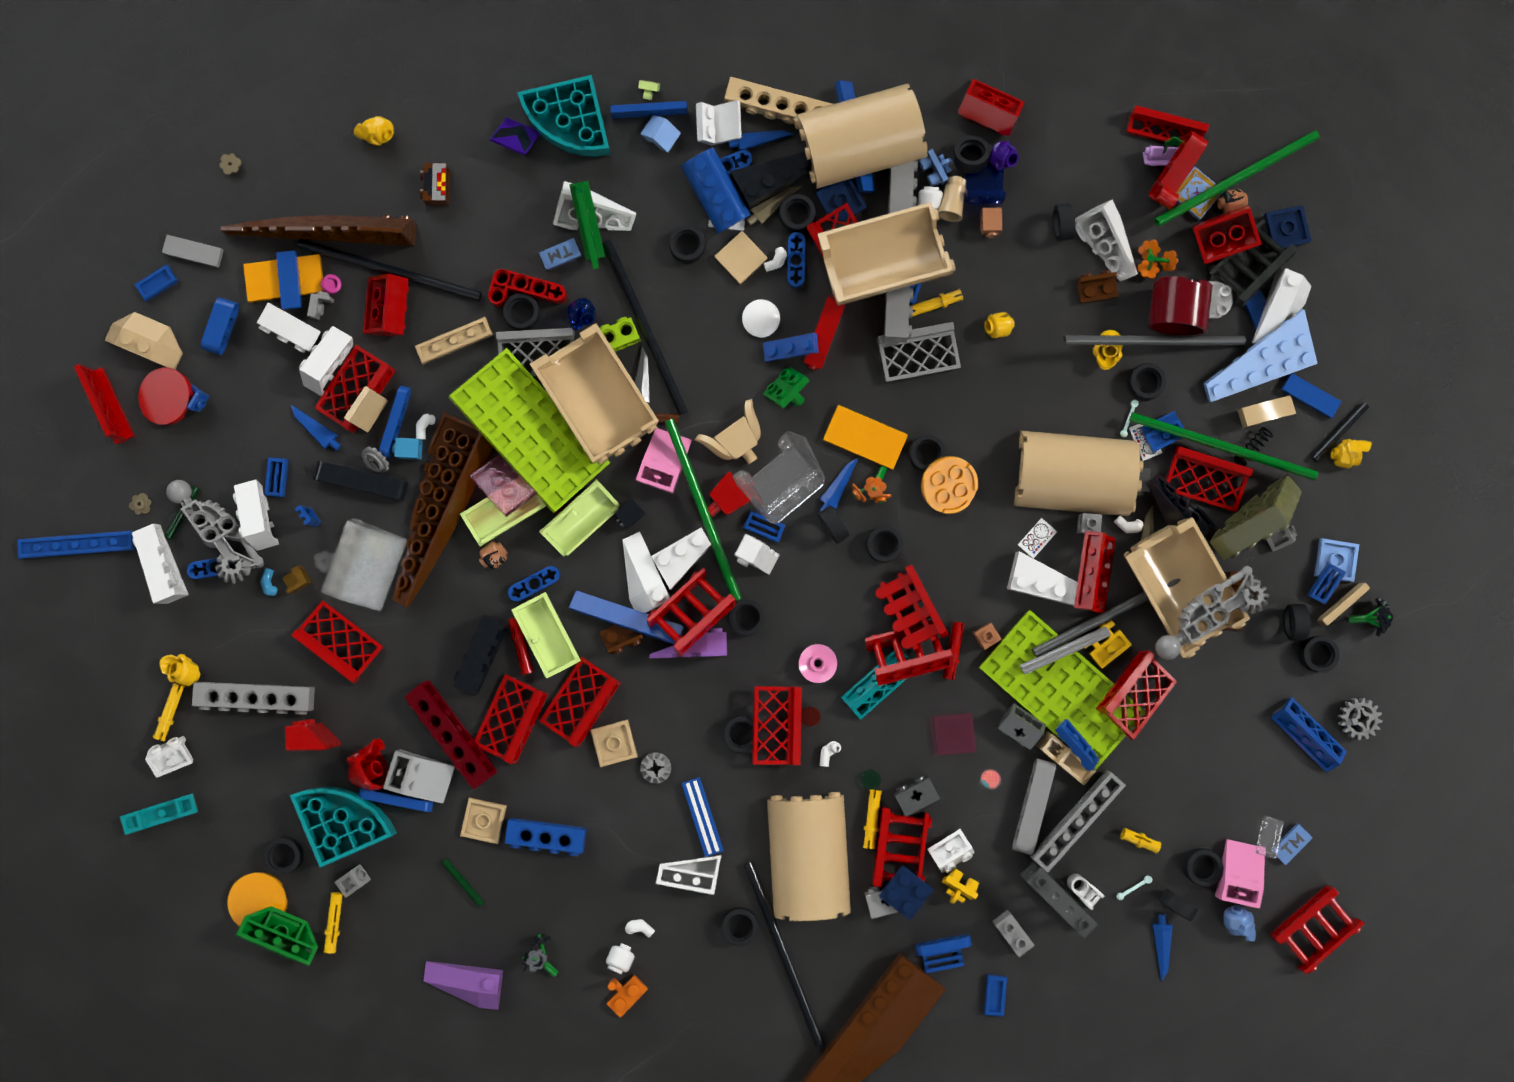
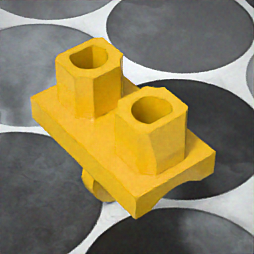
(968, 890)

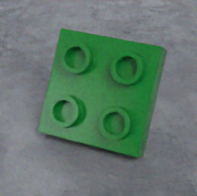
(787, 388)

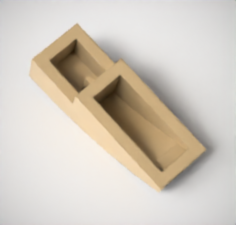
(1266, 411)
(1064, 757)

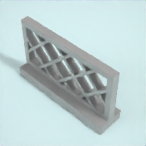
(921, 334)
(534, 336)

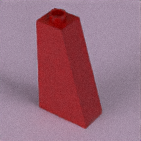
(825, 332)

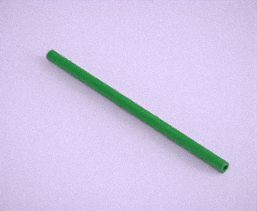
(1236, 178)
(1223, 446)
(702, 508)

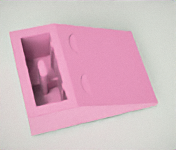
(661, 464)
(1242, 874)

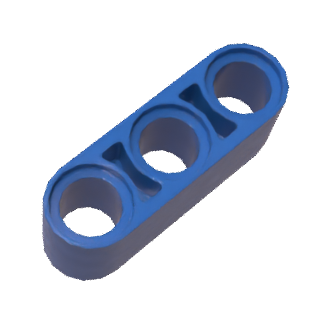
(219, 326)

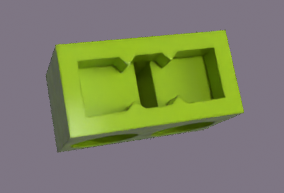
(621, 341)

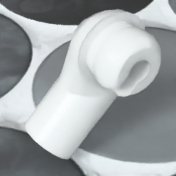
(421, 425)

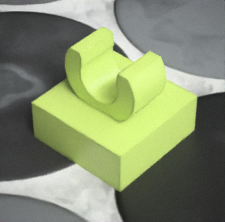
(648, 88)

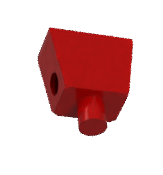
(727, 497)

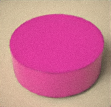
(331, 284)

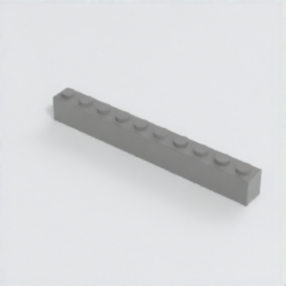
(897, 301)

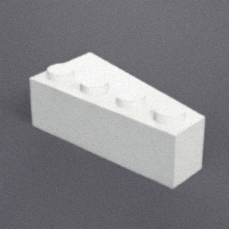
(1041, 581)

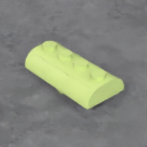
(580, 518)
(488, 522)
(546, 635)

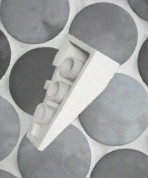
(608, 213)
(1106, 235)
(1285, 298)
(643, 578)

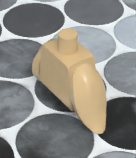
(737, 438)

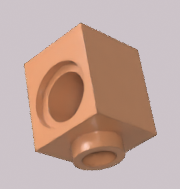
(991, 222)
(986, 636)

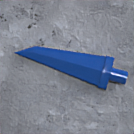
(754, 139)
(317, 430)
(835, 491)
(1163, 936)

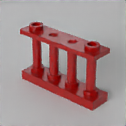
(696, 630)
(909, 668)
(885, 837)
(1310, 910)

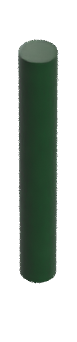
(179, 516)
(462, 882)

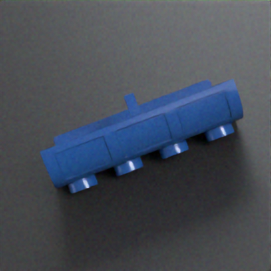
(715, 190)

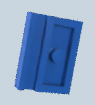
(1157, 439)

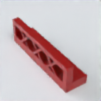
(1164, 121)

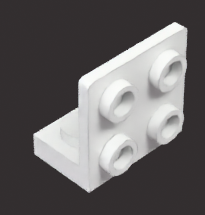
(718, 122)

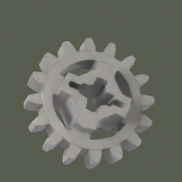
(1356, 713)

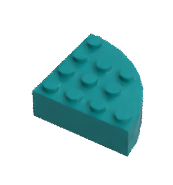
(568, 116)
(339, 822)

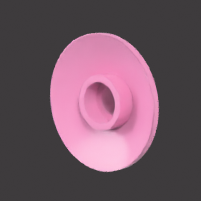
(828, 663)

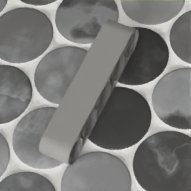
(1034, 806)

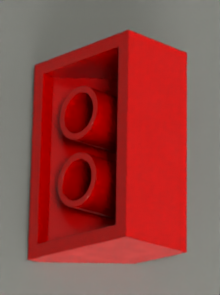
(990, 107)
(1226, 234)
(385, 305)
(309, 735)

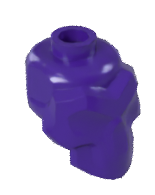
(1003, 155)

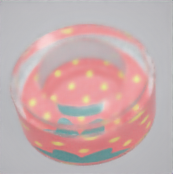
(990, 779)

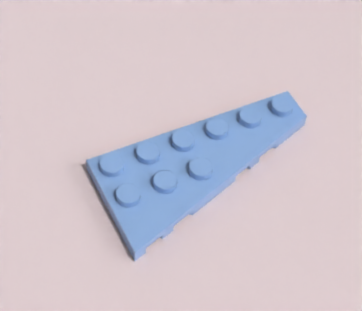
(1272, 357)

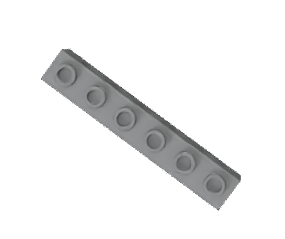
(203, 697)
(1077, 820)

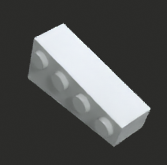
(159, 565)

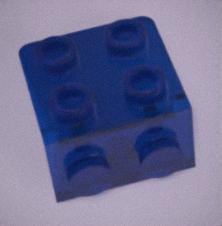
(985, 187)

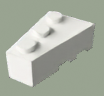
(325, 359)
(253, 515)
(691, 875)

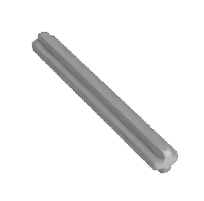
(1065, 650)

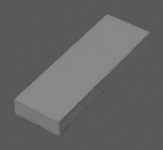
(192, 251)

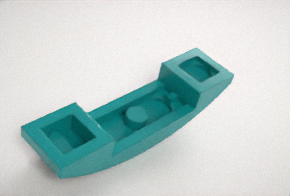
(158, 814)

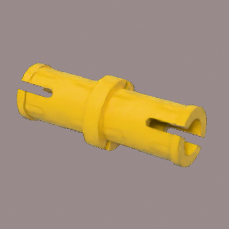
(1140, 840)

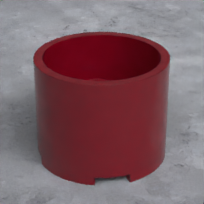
(1180, 306)

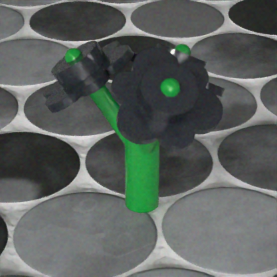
(1384, 617)
(538, 959)

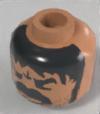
(1232, 200)
(493, 555)

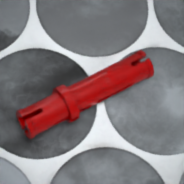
(520, 646)
(954, 646)

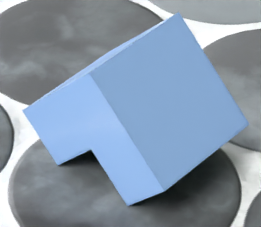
(660, 133)

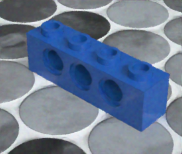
(576, 835)

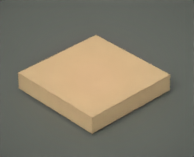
(741, 257)
(366, 409)
(614, 743)
(483, 820)

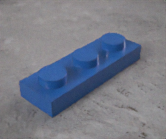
(790, 347)

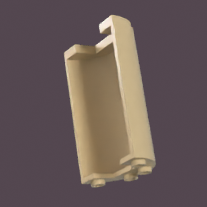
(862, 135)
(884, 254)
(596, 395)
(1078, 473)
(1182, 554)
(808, 857)

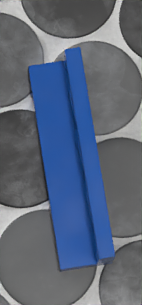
(1309, 738)

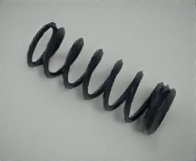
(1242, 461)

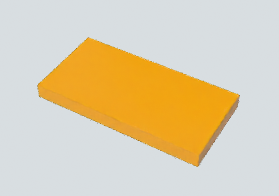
(263, 279)
(865, 437)

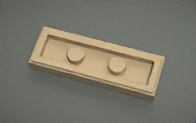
(1343, 604)

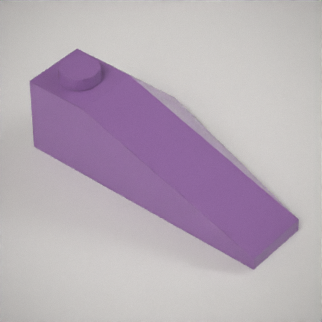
(708, 645)
(470, 983)

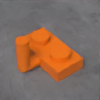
(626, 994)

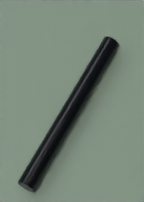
(1340, 432)

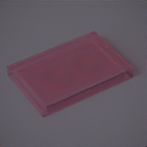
(502, 485)

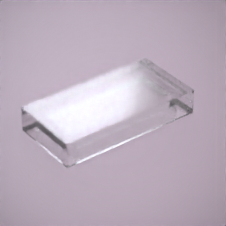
(1269, 837)

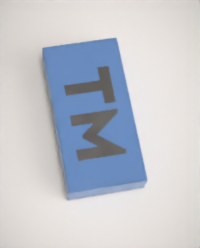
(560, 254)
(1292, 843)

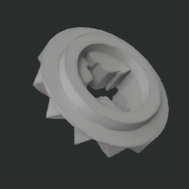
(375, 460)
(663, 773)

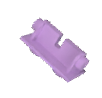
(1154, 155)

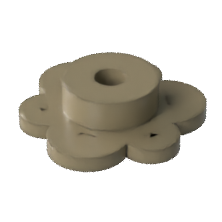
(225, 163)
(145, 503)

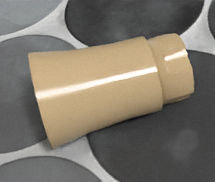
(953, 199)

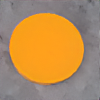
(949, 484)
(254, 894)

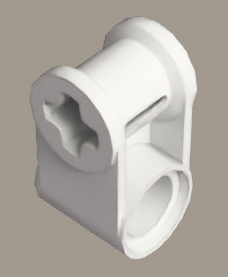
(1086, 892)

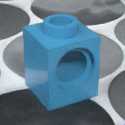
(407, 448)

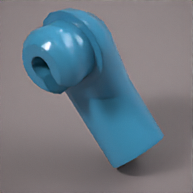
(266, 584)

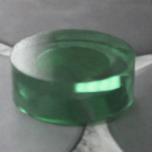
(871, 779)

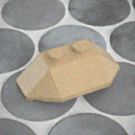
(146, 339)

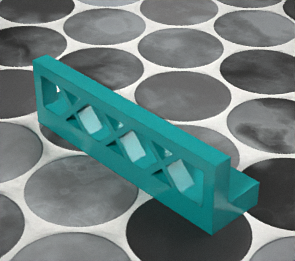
(863, 691)

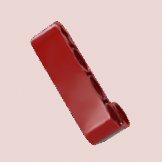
(1177, 169)
(531, 284)

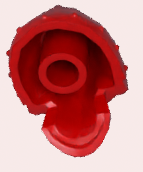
(368, 766)

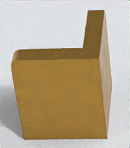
(296, 579)

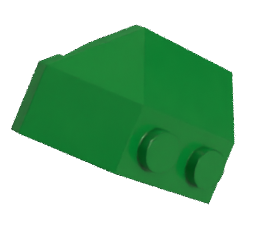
(279, 934)

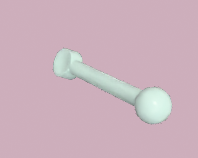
(1134, 403)
(1147, 879)

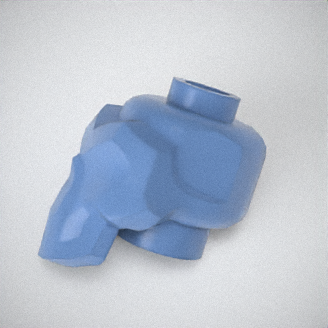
(1240, 922)

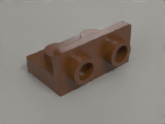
(1097, 287)
(618, 637)

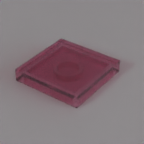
(954, 733)

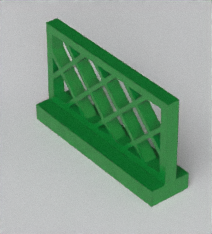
(587, 222)

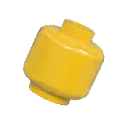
(999, 325)

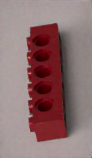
(460, 736)

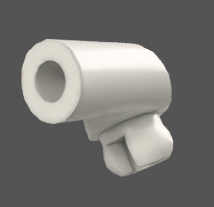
(778, 260)
(1129, 527)
(827, 751)
(639, 926)

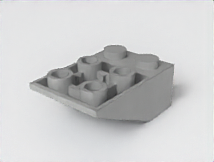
(419, 776)

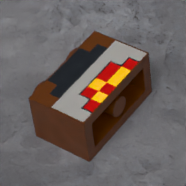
(435, 184)

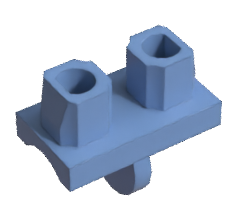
(939, 175)

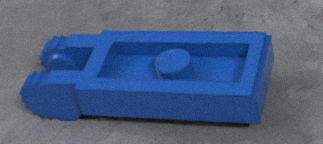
(1077, 744)

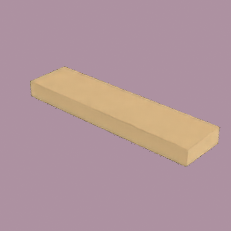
(454, 340)

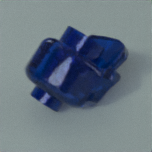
(581, 313)

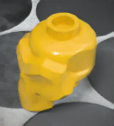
(375, 130)
(1108, 354)
(1349, 452)
(180, 669)

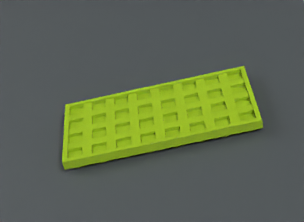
(526, 429)
(1059, 690)

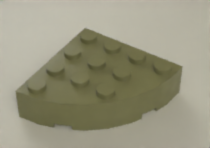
(1258, 518)

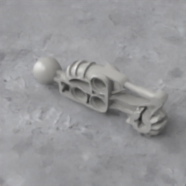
(215, 519)
(1197, 611)

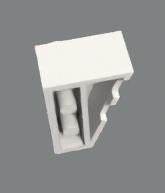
(288, 328)
(756, 554)
(681, 556)

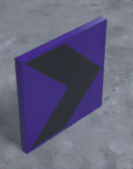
(515, 136)

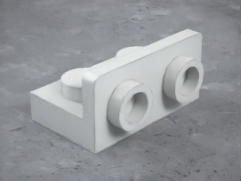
(168, 756)
(951, 851)

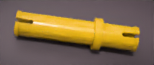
(942, 300)
(168, 711)
(872, 819)
(333, 923)

